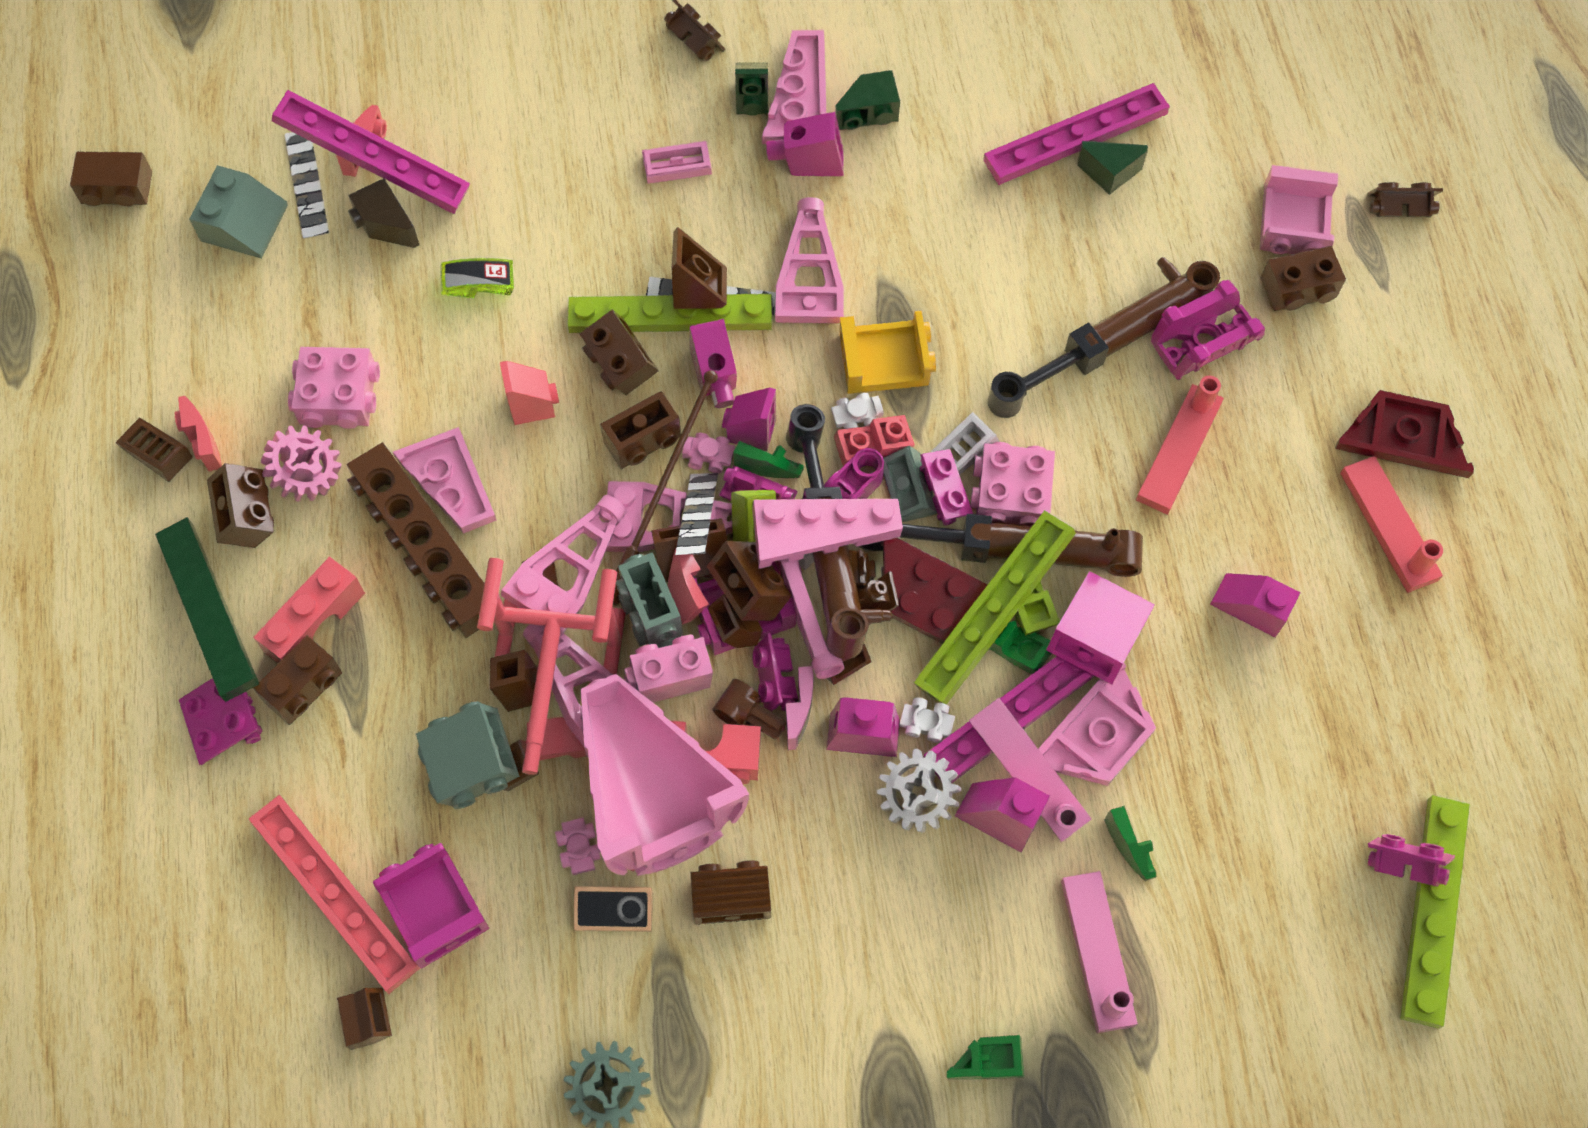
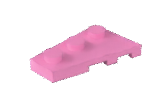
(449, 477)

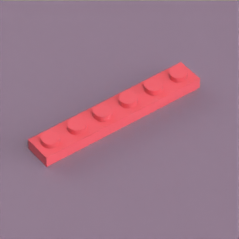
(334, 894)

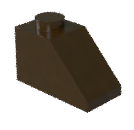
(382, 215)

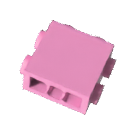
(334, 387)
(1013, 483)
(670, 669)

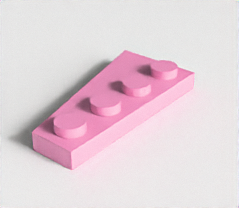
(801, 83)
(813, 525)

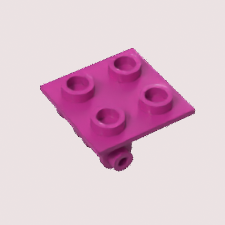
(217, 723)

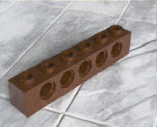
(380, 468)

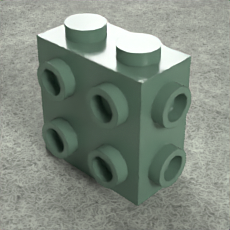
(648, 601)
(466, 755)

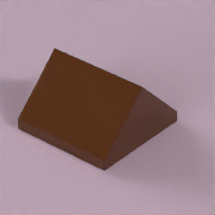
(697, 276)

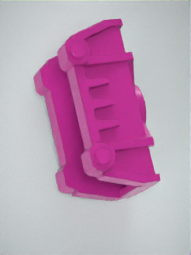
(1199, 318)

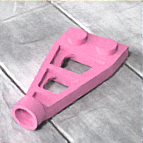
(809, 303)
(634, 498)
(533, 591)
(823, 662)
(563, 686)

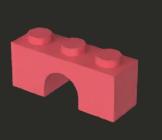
(325, 593)
(737, 750)

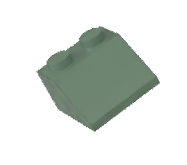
(237, 212)

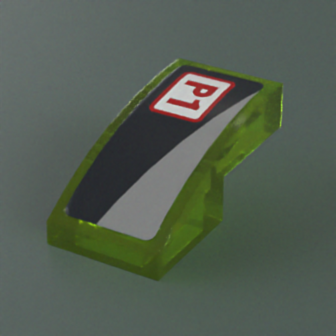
(476, 275)

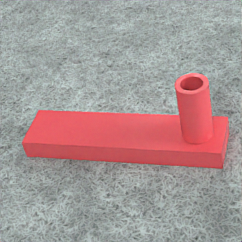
(1181, 445)
(1401, 542)

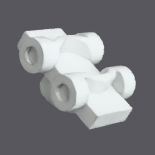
(857, 410)
(927, 722)

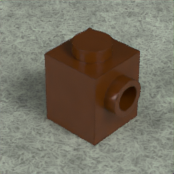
(513, 679)

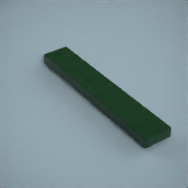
(207, 610)

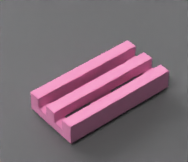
(677, 166)

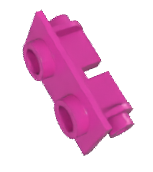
(742, 480)
(946, 485)
(771, 659)
(1425, 860)

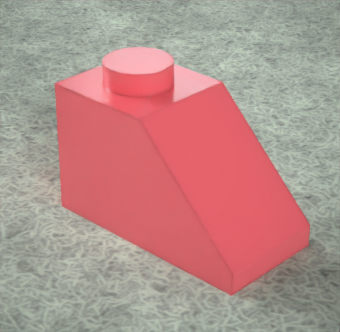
(528, 393)

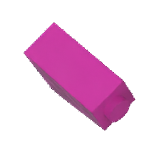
(1003, 809)

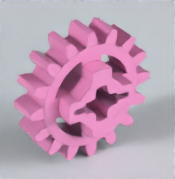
(299, 449)

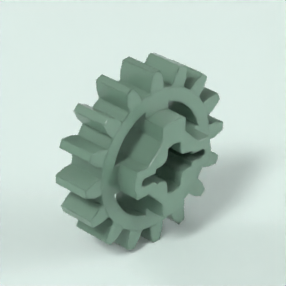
(589, 1090)

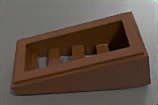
(172, 462)

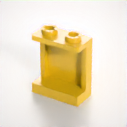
(886, 354)

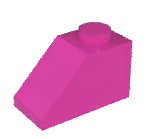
(752, 418)
(1256, 601)

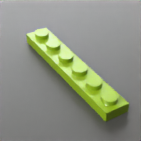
(658, 314)
(994, 608)
(1435, 918)

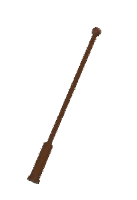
(710, 378)

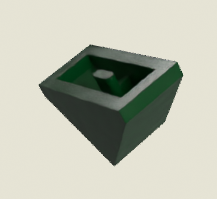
(1111, 163)

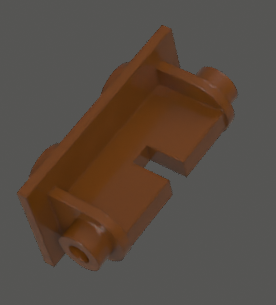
(703, 38)
(1418, 199)
(879, 594)

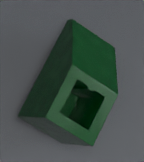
(751, 88)
(869, 101)

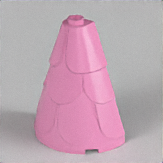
(651, 782)

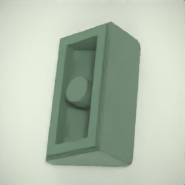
(908, 484)

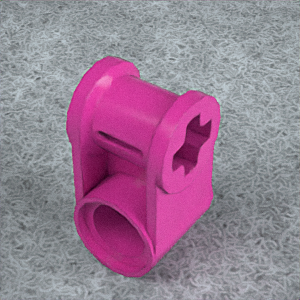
(855, 483)

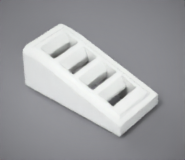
(962, 432)

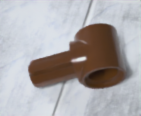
(742, 706)

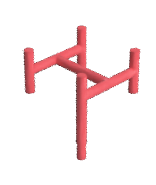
(606, 627)

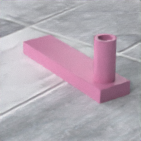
(1028, 764)
(1099, 952)

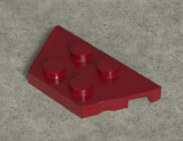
(1408, 433)
(928, 590)

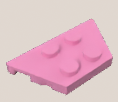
(1100, 732)

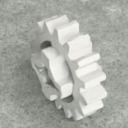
(914, 804)

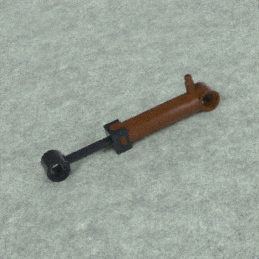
(1092, 344)
(1115, 551)
(833, 569)

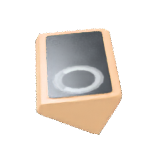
(613, 908)

